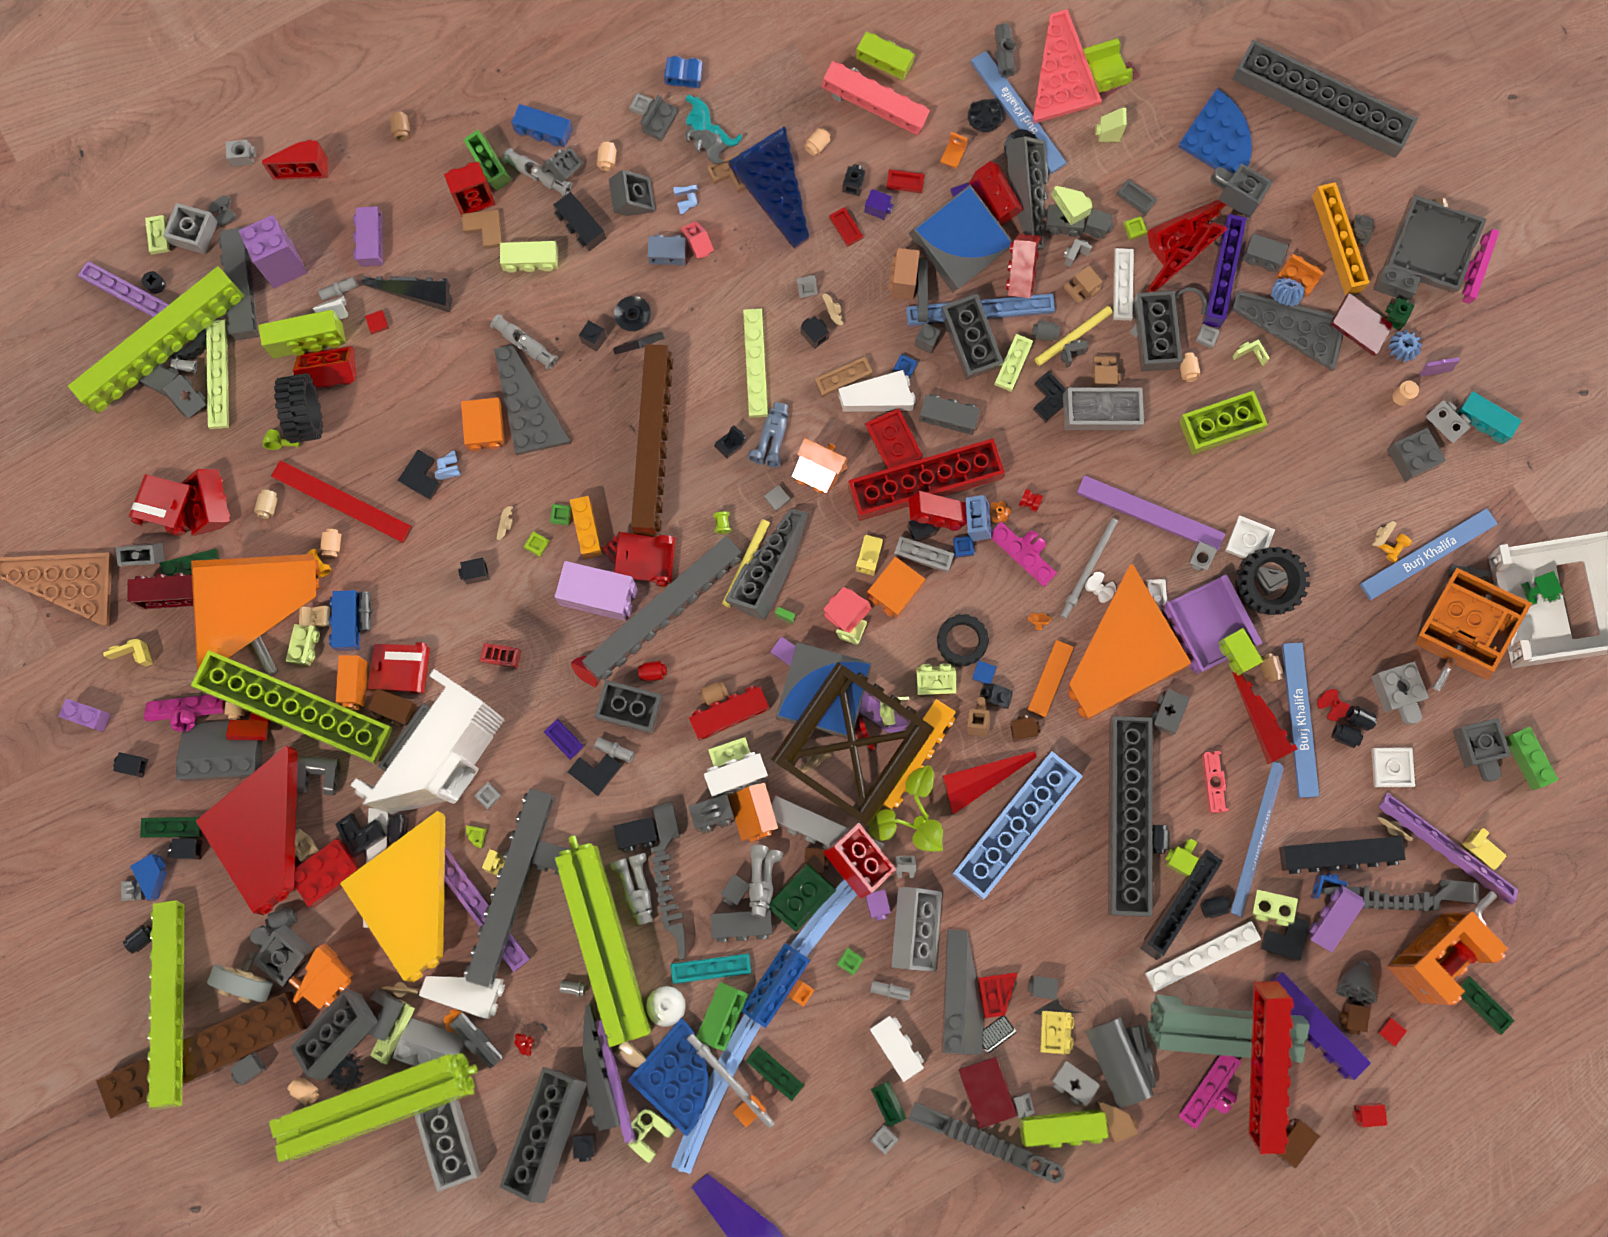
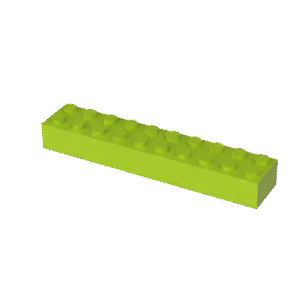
(156, 340)
(292, 707)

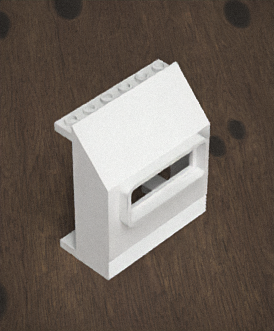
(1545, 628)
(438, 756)

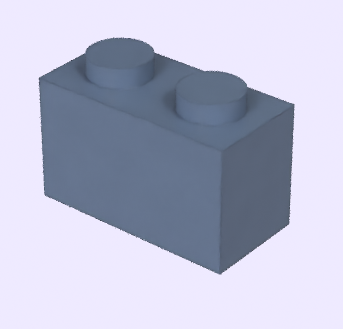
(667, 250)

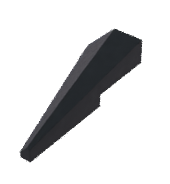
(426, 291)

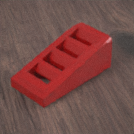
(514, 660)

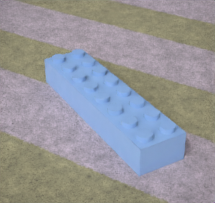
(1017, 825)

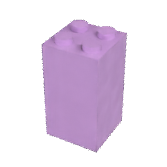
(596, 591)

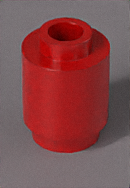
(652, 671)

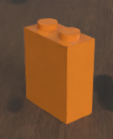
(483, 424)
(895, 588)
(351, 682)
(753, 813)

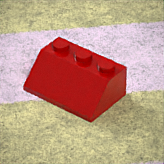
(996, 192)
(328, 366)
(206, 502)
(859, 861)

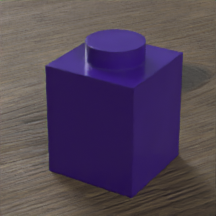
(878, 204)

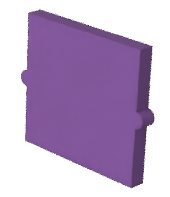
(1438, 367)

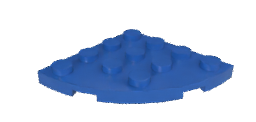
(1219, 135)
(675, 1078)

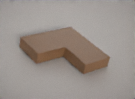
(722, 171)
(486, 222)

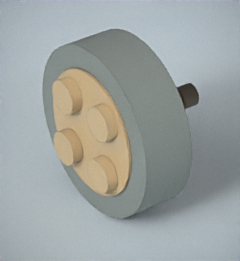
(240, 981)

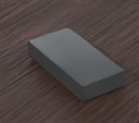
(1136, 197)

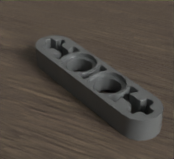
(922, 290)

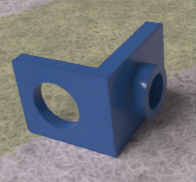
(1328, 878)

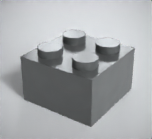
(1416, 455)

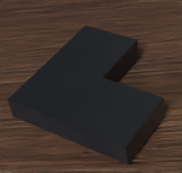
(636, 344)
(1053, 391)
(415, 475)
(596, 778)
(357, 838)
(1289, 944)

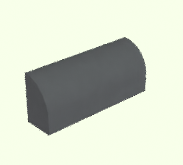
(1119, 1063)

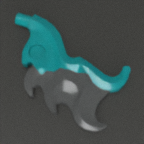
(705, 134)

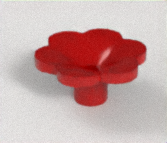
(524, 1044)

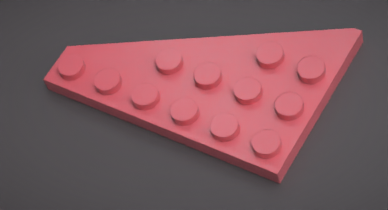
(1065, 75)

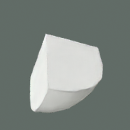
(336, 304)

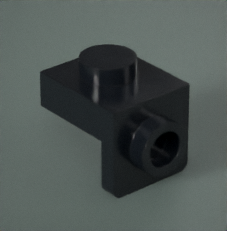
(730, 442)
(996, 695)

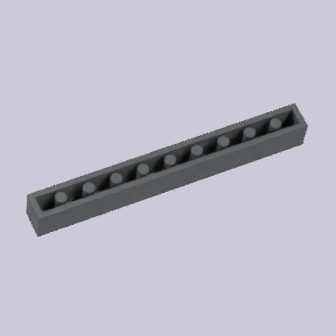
(661, 609)
(510, 889)

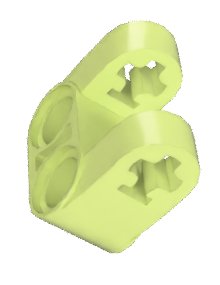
(659, 1123)

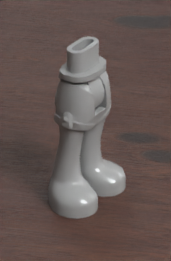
(762, 891)
(640, 899)

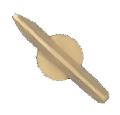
(833, 308)
(505, 523)
(1383, 534)
(814, 761)
(1395, 828)
(400, 989)

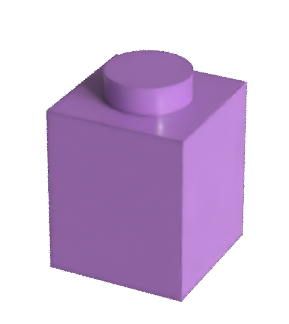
(878, 905)

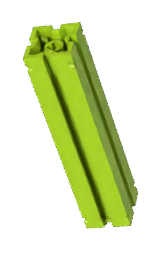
(602, 943)
(372, 1106)

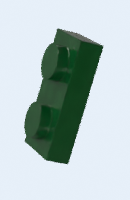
(888, 1103)

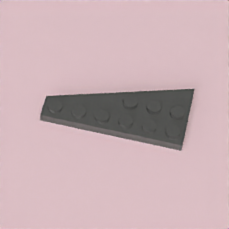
(1295, 325)
(528, 413)

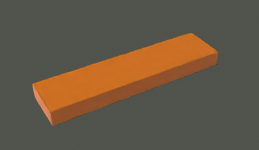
(1050, 678)

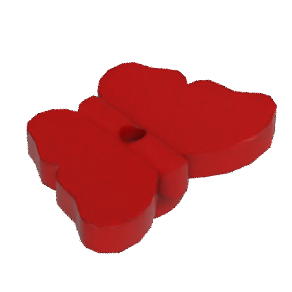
(861, 732)

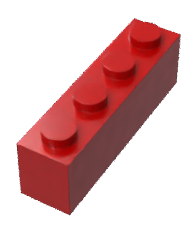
(729, 713)

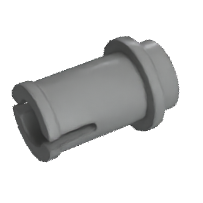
(183, 365)
(573, 988)

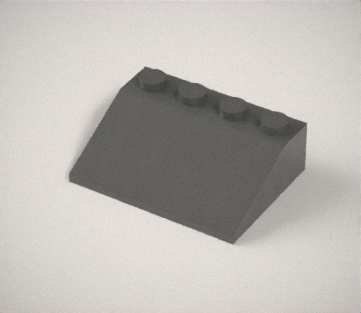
(208, 754)

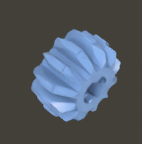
(1287, 291)
(1412, 346)

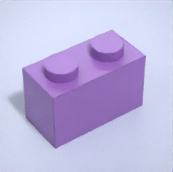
(84, 715)

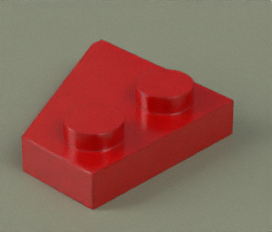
(995, 993)

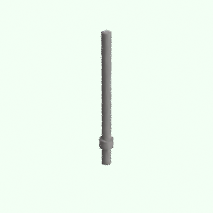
(1072, 599)
(704, 1051)

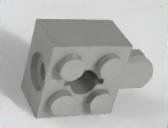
(1401, 696)

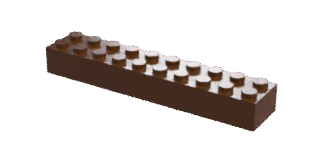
(651, 440)
(208, 1051)

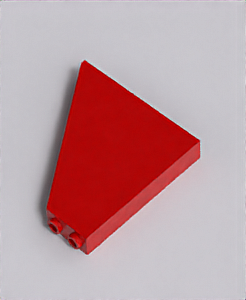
(257, 832)

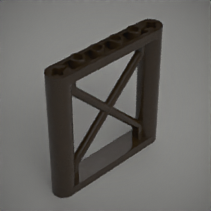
(837, 684)

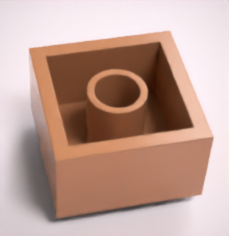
(904, 273)

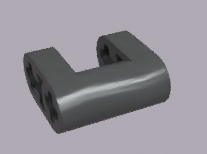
(318, 766)
(387, 1016)

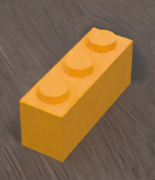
(586, 527)

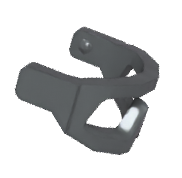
(1199, 293)

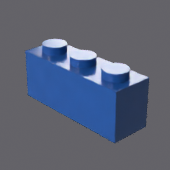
(541, 125)
(344, 621)

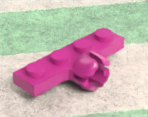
(1478, 266)
(1025, 552)
(183, 710)
(1211, 1092)

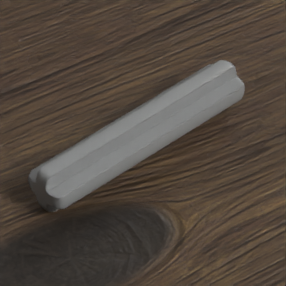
(264, 656)

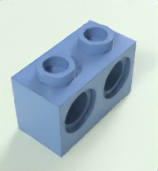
(978, 518)

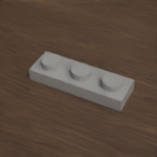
(923, 554)

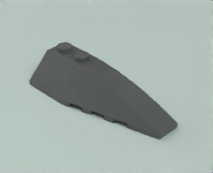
(1027, 179)
(766, 573)
(962, 1000)
(596, 1075)

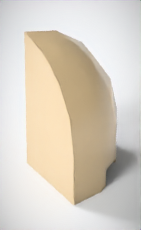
(629, 1055)

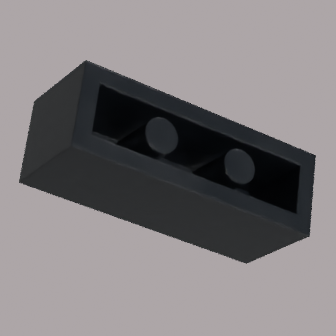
(579, 221)

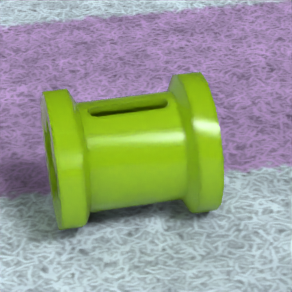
(722, 522)

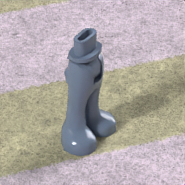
(773, 426)

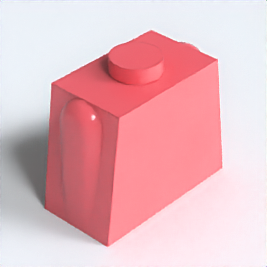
(846, 609)

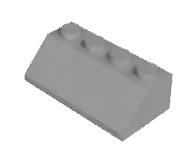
(916, 929)

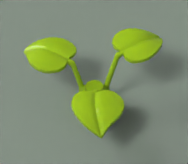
(929, 832)

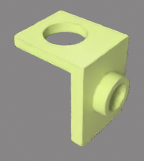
(1256, 347)
(855, 635)
(888, 714)

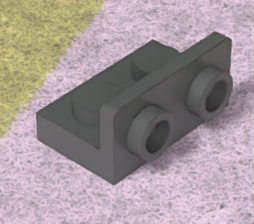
(658, 118)
(564, 164)

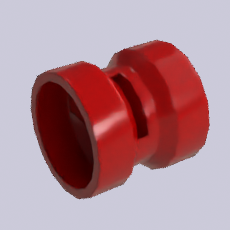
(1031, 500)

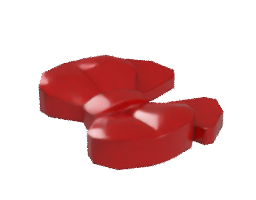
(1330, 698)

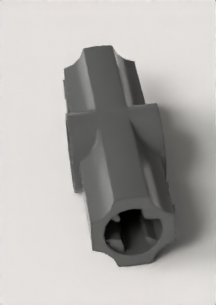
(1004, 50)
(476, 1040)
(1143, 1052)

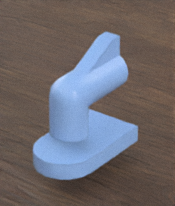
(691, 202)
(443, 472)

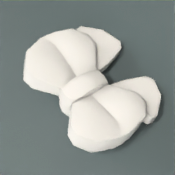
(1094, 585)

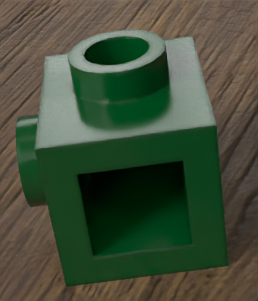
(1399, 313)

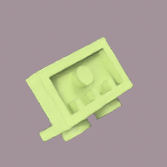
(302, 645)
(936, 679)

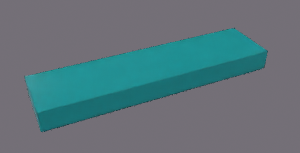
(710, 968)

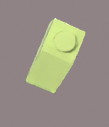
(1111, 126)
(1072, 203)

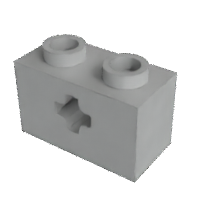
(1086, 1086)

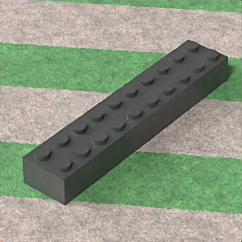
(1324, 99)
(1130, 817)

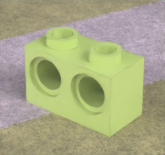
(1275, 902)

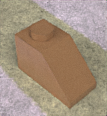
(1119, 1123)

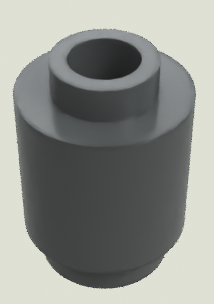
(1046, 331)
(280, 918)

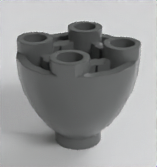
(1359, 984)

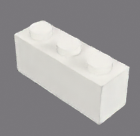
(897, 1047)

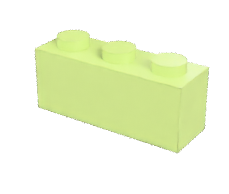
(529, 256)

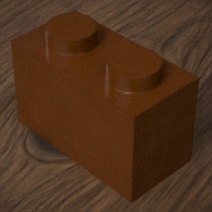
(391, 707)
(1300, 1141)

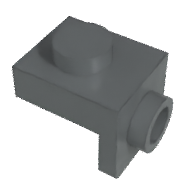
(1362, 229)
(1075, 348)

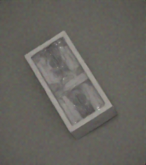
(1103, 409)

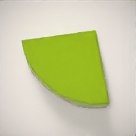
(476, 835)

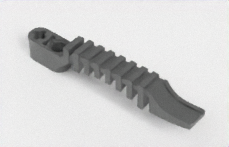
(667, 831)
(1448, 891)
(987, 1142)

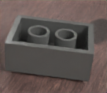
(629, 707)

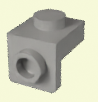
(1078, 246)

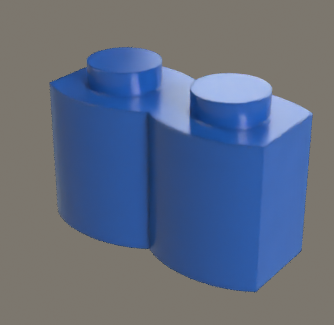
(683, 72)

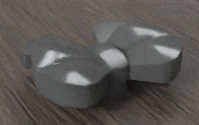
(222, 205)

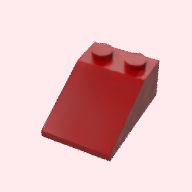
(298, 161)

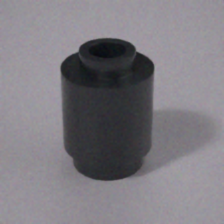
(1361, 718)
(1347, 735)
(397, 827)
(1160, 839)
(1215, 906)
(138, 939)

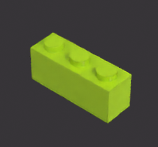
(885, 55)

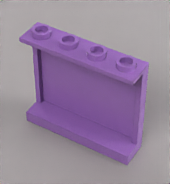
(1206, 618)

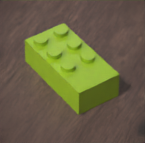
(302, 334)
(1223, 422)
(1063, 1128)

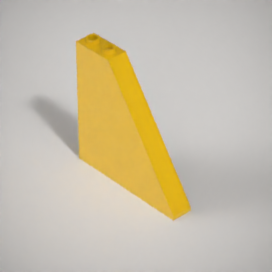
(404, 897)

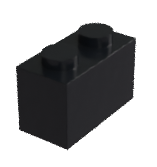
(635, 834)

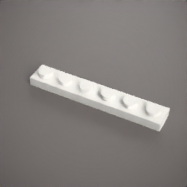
(1202, 956)

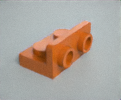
(1301, 271)

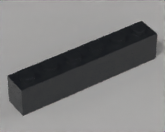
(1342, 853)

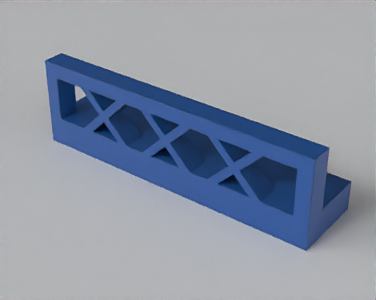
(777, 987)

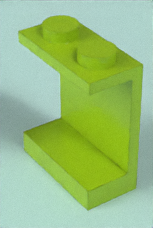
(1107, 65)

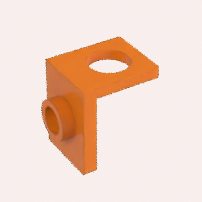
(954, 150)
(744, 1112)

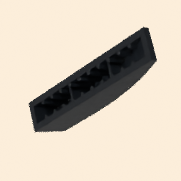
(1181, 906)

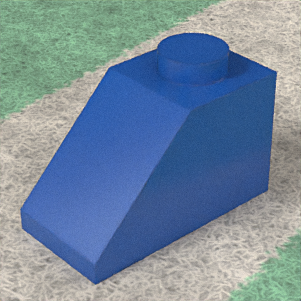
(150, 875)

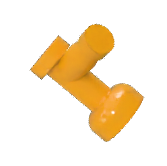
(1402, 541)
(324, 569)

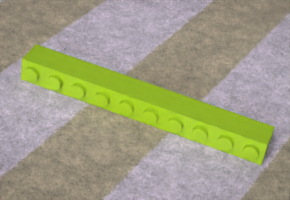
(166, 1005)

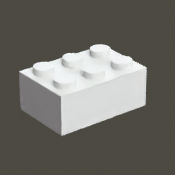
(736, 775)

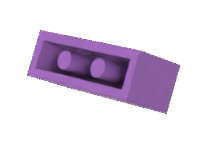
(368, 236)
(1336, 918)

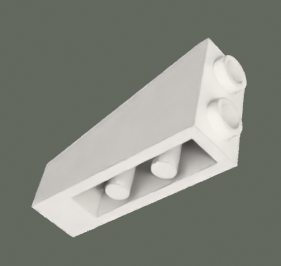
(878, 394)
(463, 995)

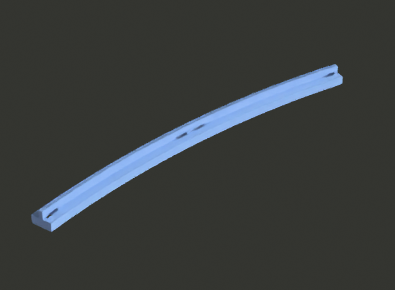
(744, 1035)

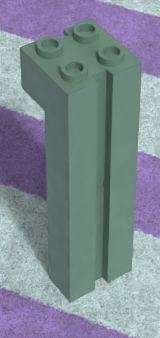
(1212, 1029)

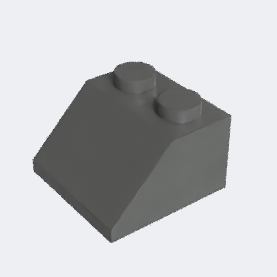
(631, 193)

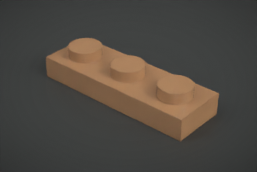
(843, 376)

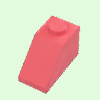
(697, 239)

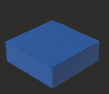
(906, 364)
(963, 546)
(984, 672)

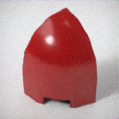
(582, 672)

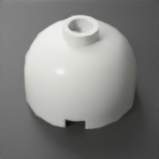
(665, 1006)

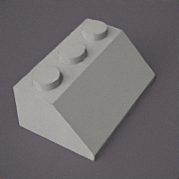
(426, 1042)

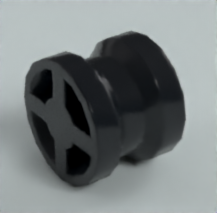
(158, 284)

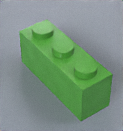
(488, 160)
(1531, 758)
(721, 1016)

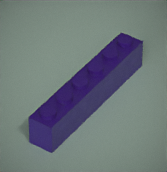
(1224, 271)
(1324, 1033)

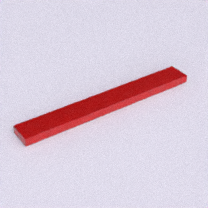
(341, 501)

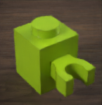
(1181, 859)

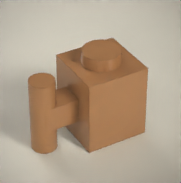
(1086, 283)
(1104, 375)
(979, 719)

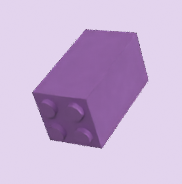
(272, 251)

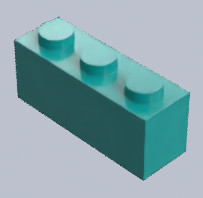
(1489, 417)

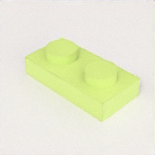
(155, 230)
(729, 751)

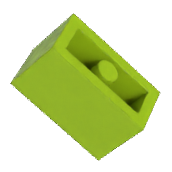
(1240, 652)

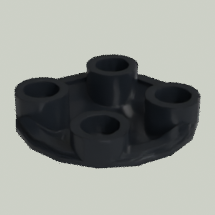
(985, 115)

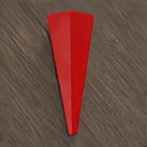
(1176, 232)

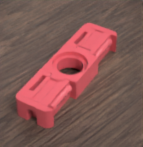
(1212, 768)

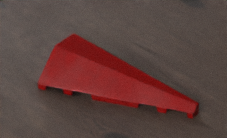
(1199, 241)
(1269, 733)
(969, 784)

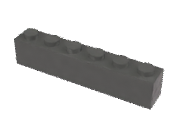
(238, 268)

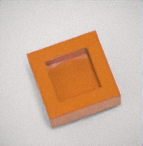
(801, 992)

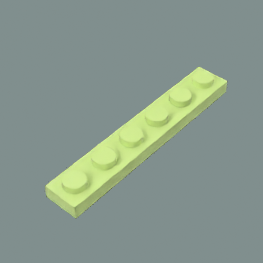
(755, 363)
(217, 375)

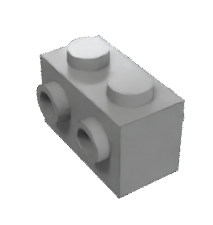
(1446, 423)

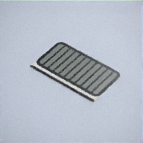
(997, 1033)

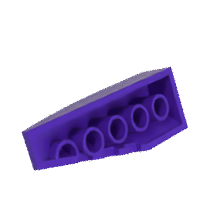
(731, 1212)

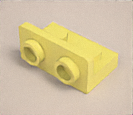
(1056, 1032)

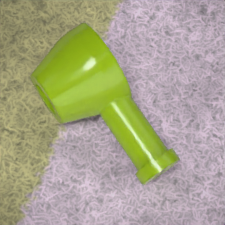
(274, 442)

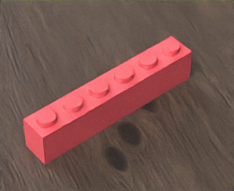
(875, 98)

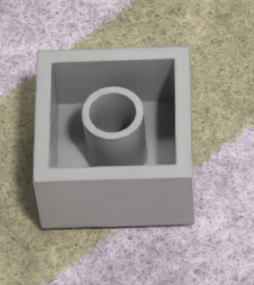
(190, 228)

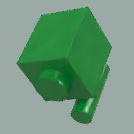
(1546, 586)

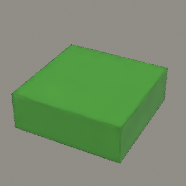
(560, 514)
(785, 615)
(850, 961)

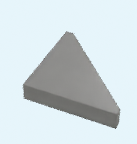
(1270, 579)

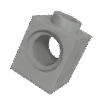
(234, 148)
(1202, 547)

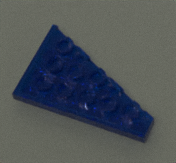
(771, 179)

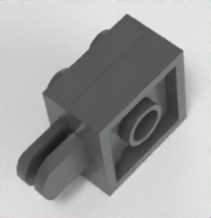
(1241, 190)
(1491, 747)
(712, 814)
(273, 957)

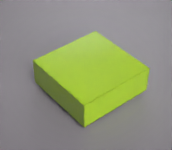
(1135, 228)
(536, 544)

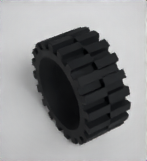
(298, 408)
(1296, 581)

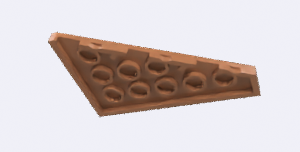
(68, 580)

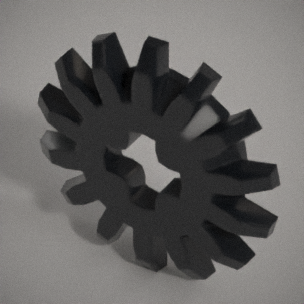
(345, 1080)

